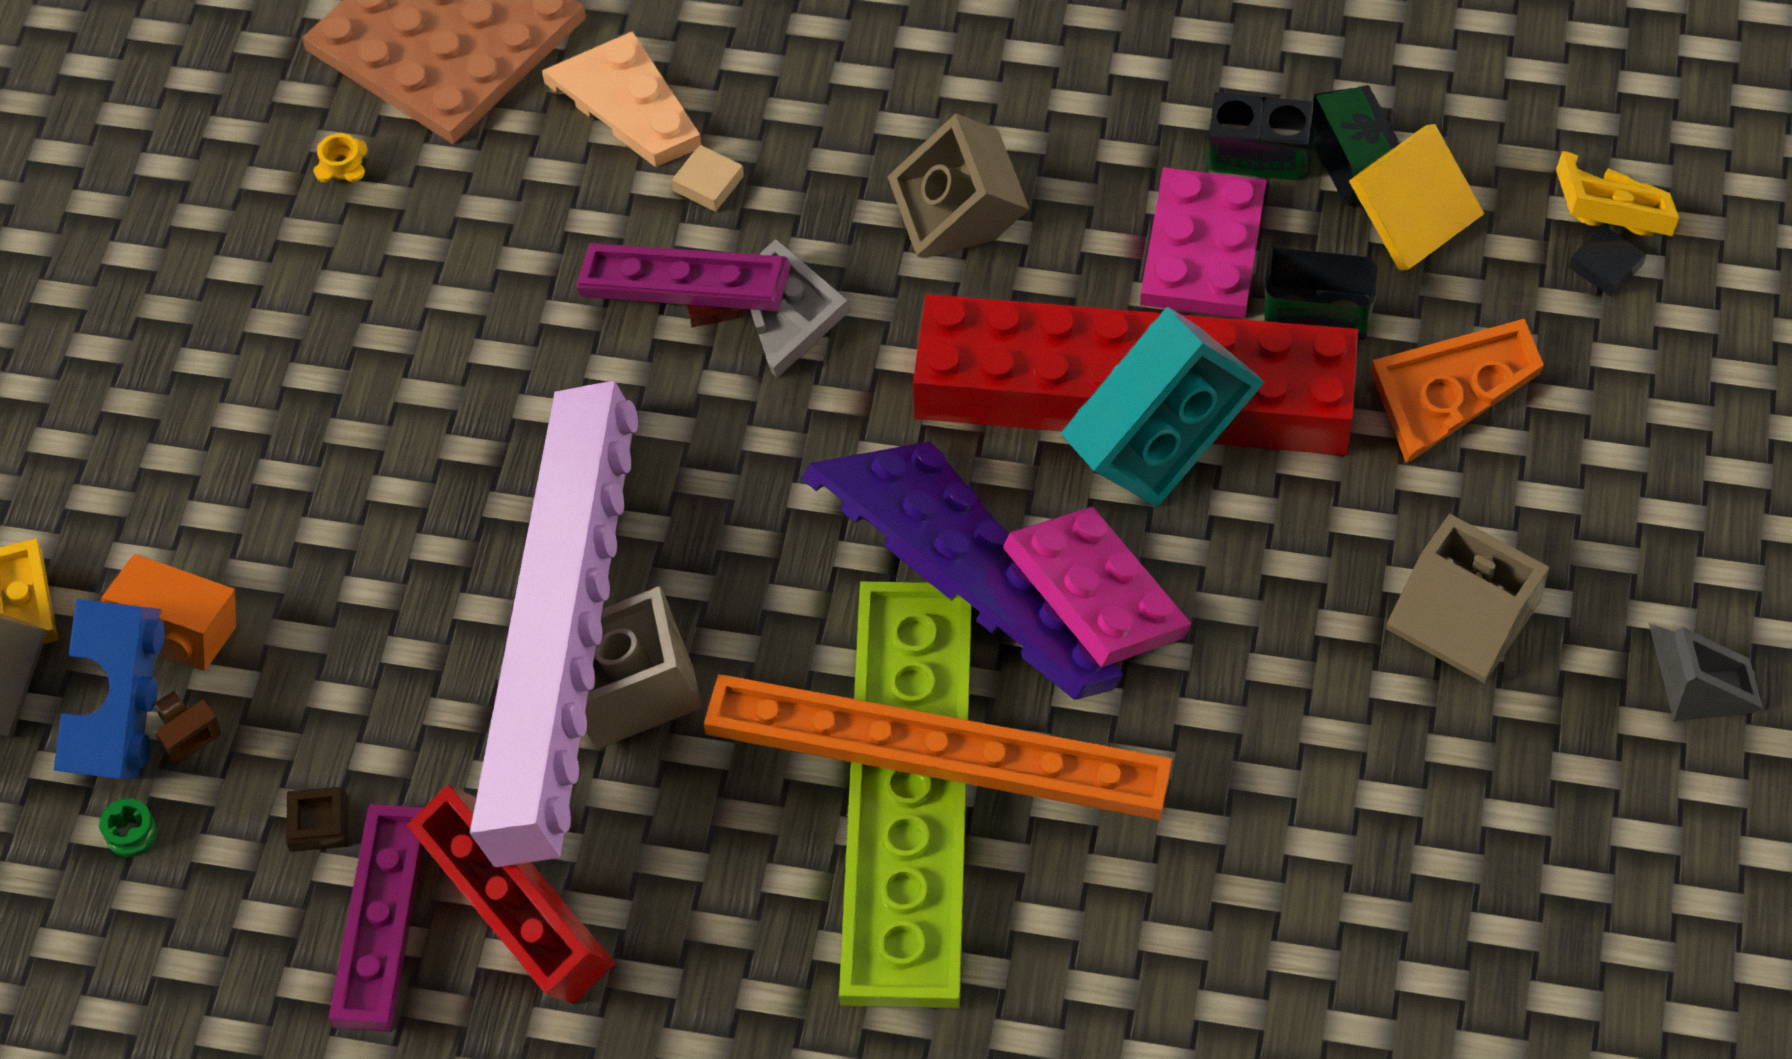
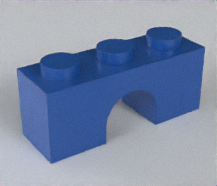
(114, 736)

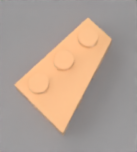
(629, 96)

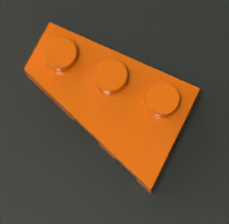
(1452, 382)

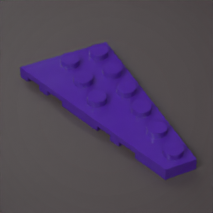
(958, 548)

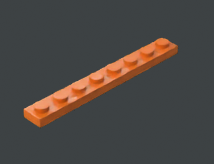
(939, 746)

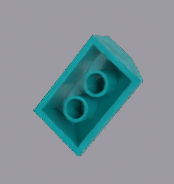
(1161, 408)

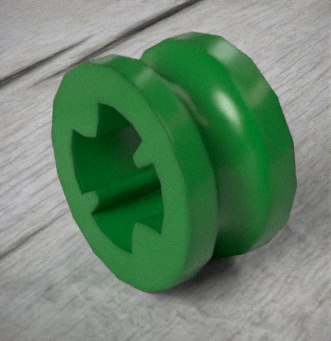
(137, 839)

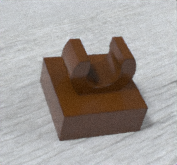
(184, 728)

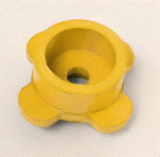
(337, 148)

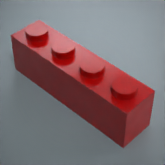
(513, 901)

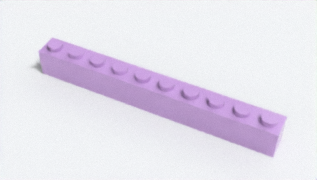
(555, 628)

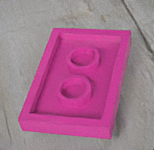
(1203, 243)
(1097, 586)

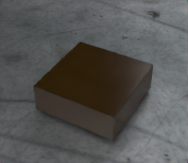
(317, 819)

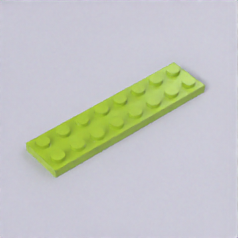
(905, 826)

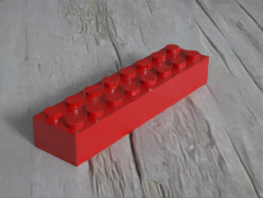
(1045, 361)

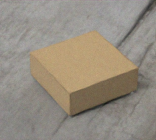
(707, 178)

